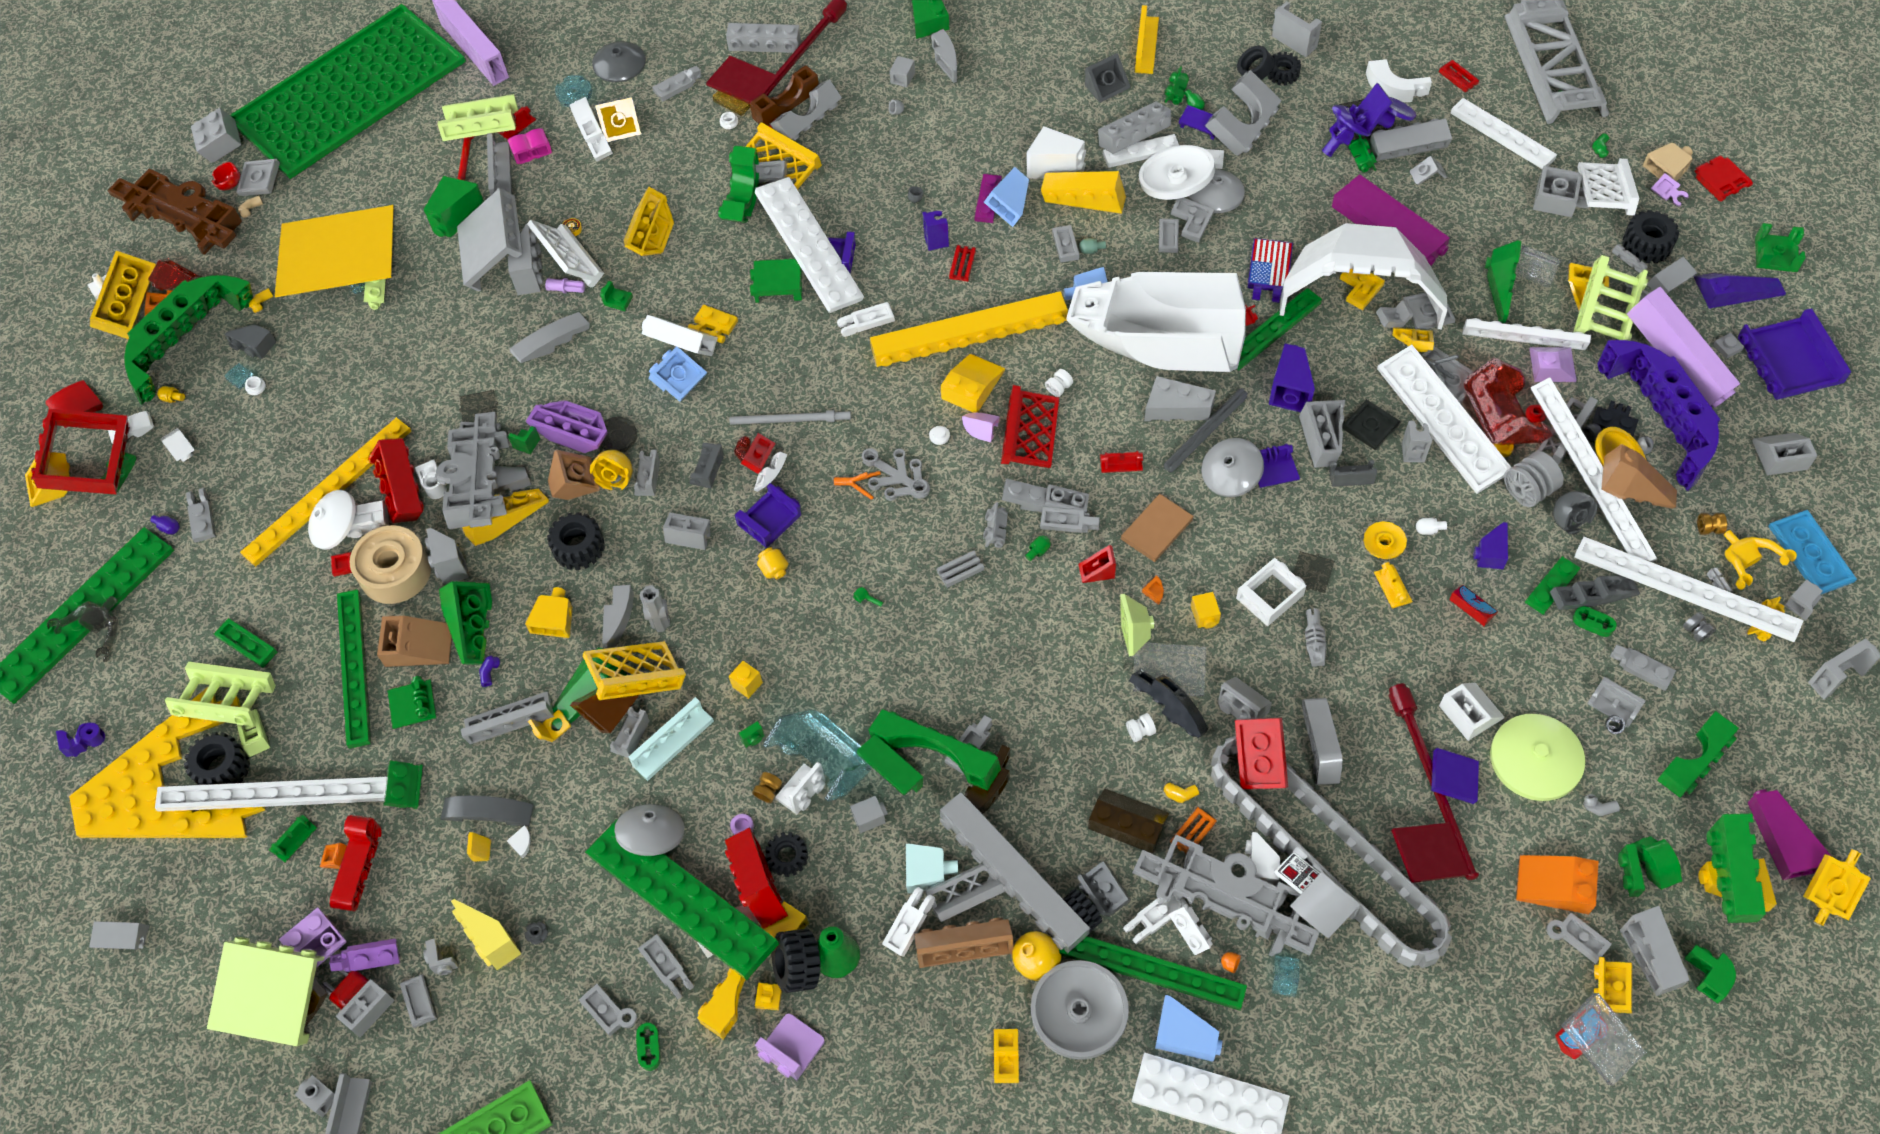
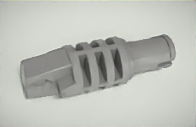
(1315, 638)

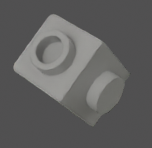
(1395, 316)
(434, 958)

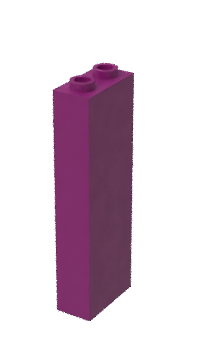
(1370, 205)

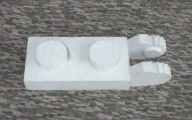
(866, 319)
(1153, 917)
(908, 923)

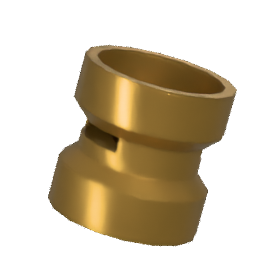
(1708, 523)
(768, 785)

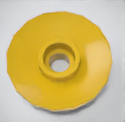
(1388, 533)

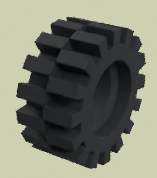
(1282, 76)
(782, 842)
(1083, 908)

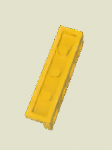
(1146, 43)

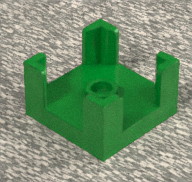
(1778, 251)

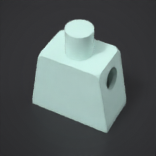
(926, 867)

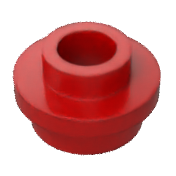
(1532, 417)

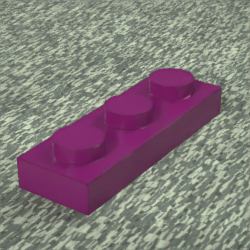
(984, 212)

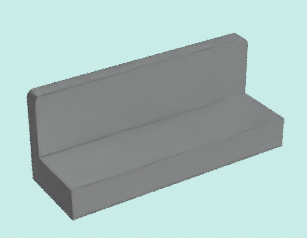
(348, 1105)

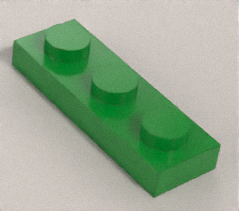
(1558, 576)
(245, 643)

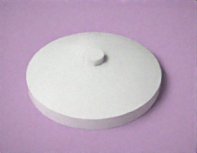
(1177, 172)

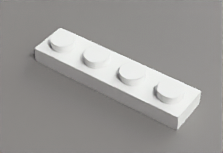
(1140, 150)

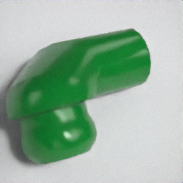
(1600, 147)

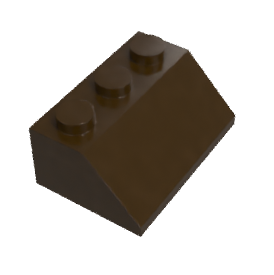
(1127, 820)

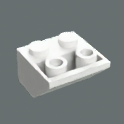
(1470, 709)

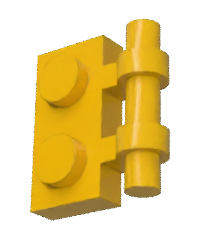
(716, 320)

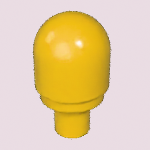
(167, 393)

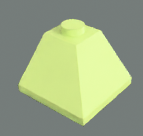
(1135, 624)

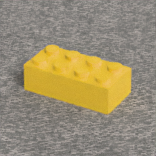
(122, 295)

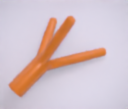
(850, 481)

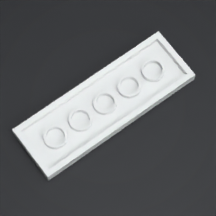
(1209, 1097)

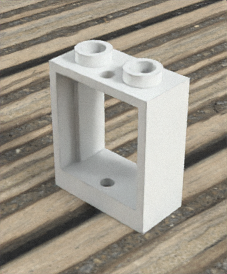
(1258, 605)

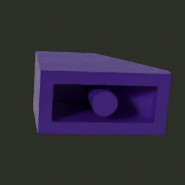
(1493, 548)

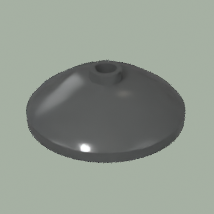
(618, 61)

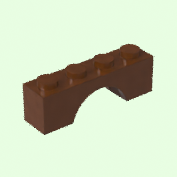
(766, 109)

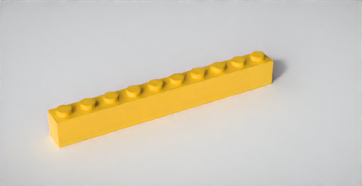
(968, 329)

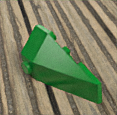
(1502, 275)

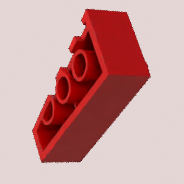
(396, 480)
(754, 878)

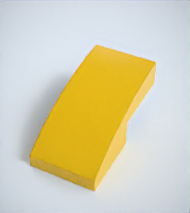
(1006, 1056)

